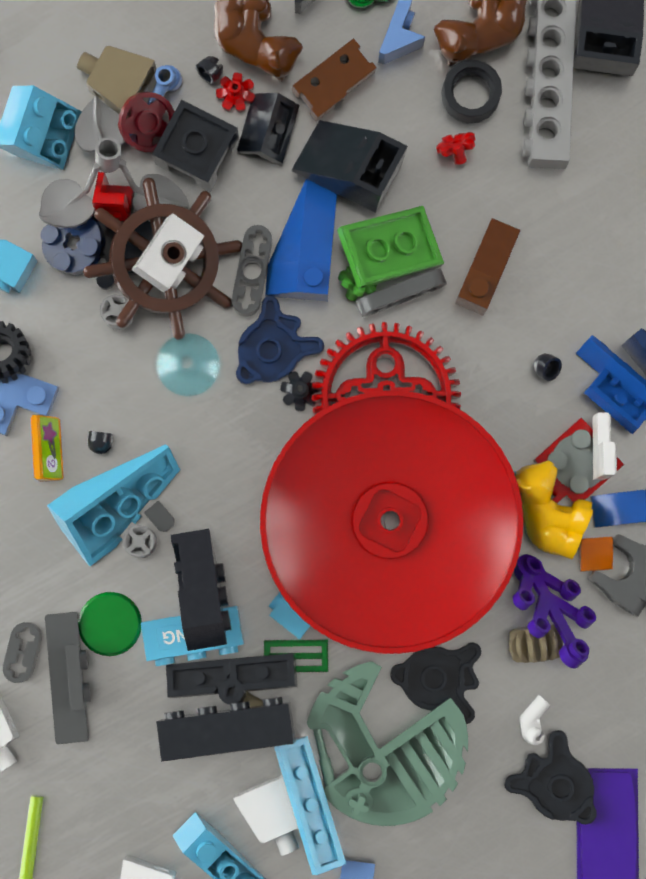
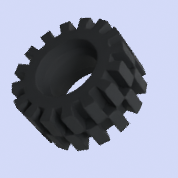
(19, 354)

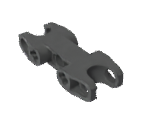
(629, 591)

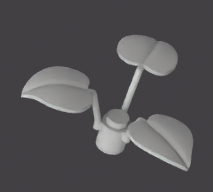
(97, 131)

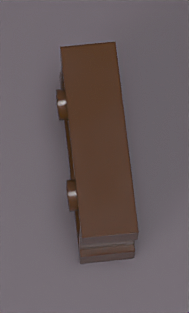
(333, 79)

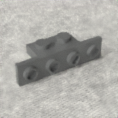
(66, 678)

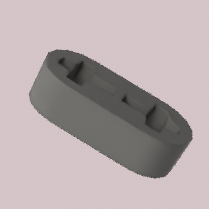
(14, 651)

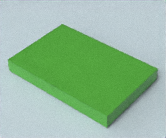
(390, 247)

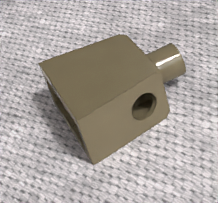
(117, 75)

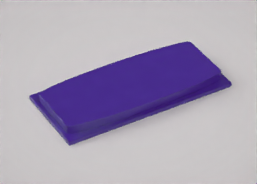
(611, 842)

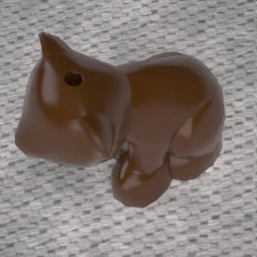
(496, 26)
(240, 35)

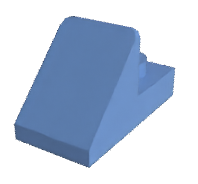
(398, 40)

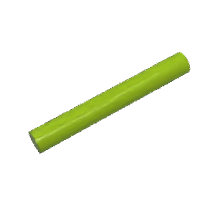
(31, 837)

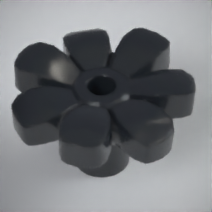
(302, 397)

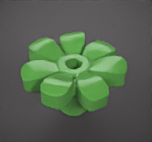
(349, 283)

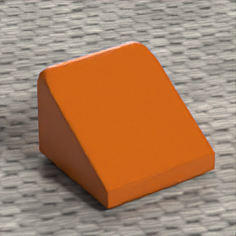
(596, 554)

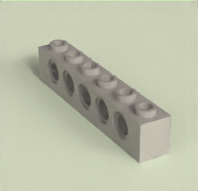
(552, 152)

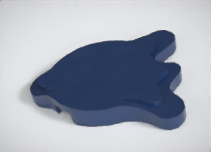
(271, 346)

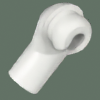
(530, 721)

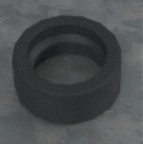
(480, 69)

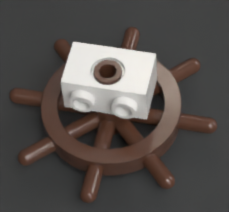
(163, 260)

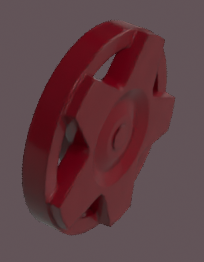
(145, 120)

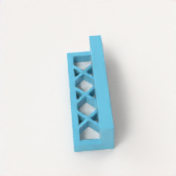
(310, 806)

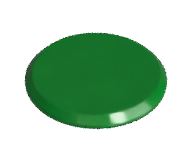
(109, 624)

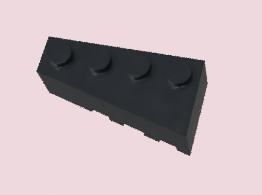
(225, 730)

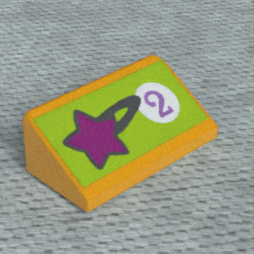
(46, 448)

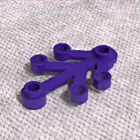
(531, 574)

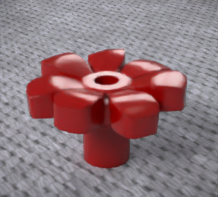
(235, 92)
(456, 146)

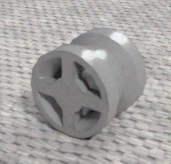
(112, 307)
(136, 537)

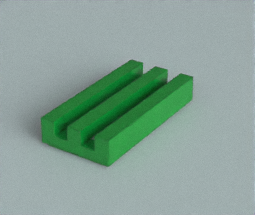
(290, 643)

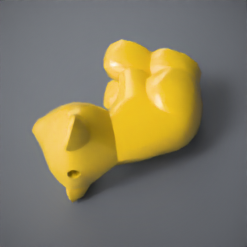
(549, 525)

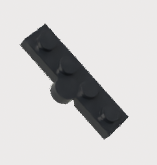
(231, 676)

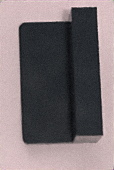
(268, 126)

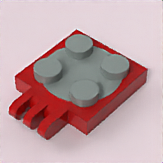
(574, 460)

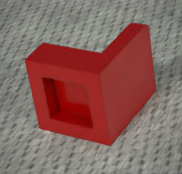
(112, 198)

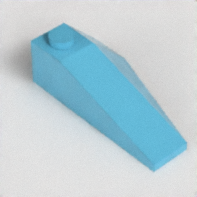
(105, 505)

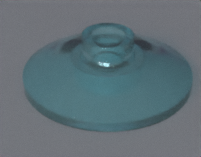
(188, 380)

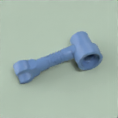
(171, 85)

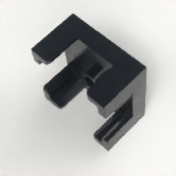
(195, 144)

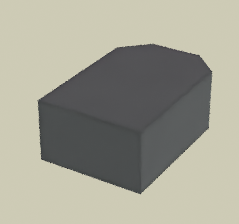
(160, 517)

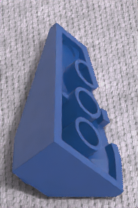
(304, 250)

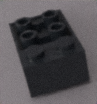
(609, 36)
(351, 162)

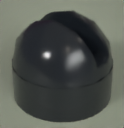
(209, 70)
(547, 366)
(99, 441)

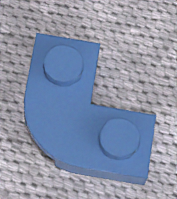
(24, 393)

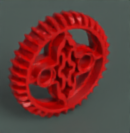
(384, 338)

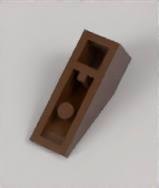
(487, 267)

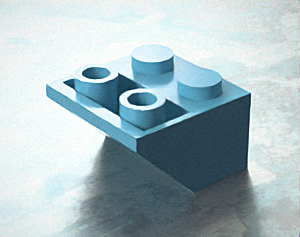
(38, 126)

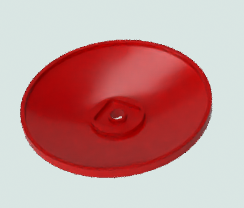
(453, 533)

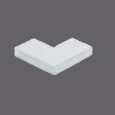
(603, 449)

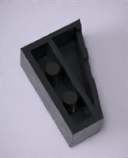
(200, 590)

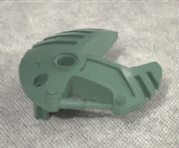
(413, 765)

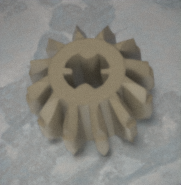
(528, 648)

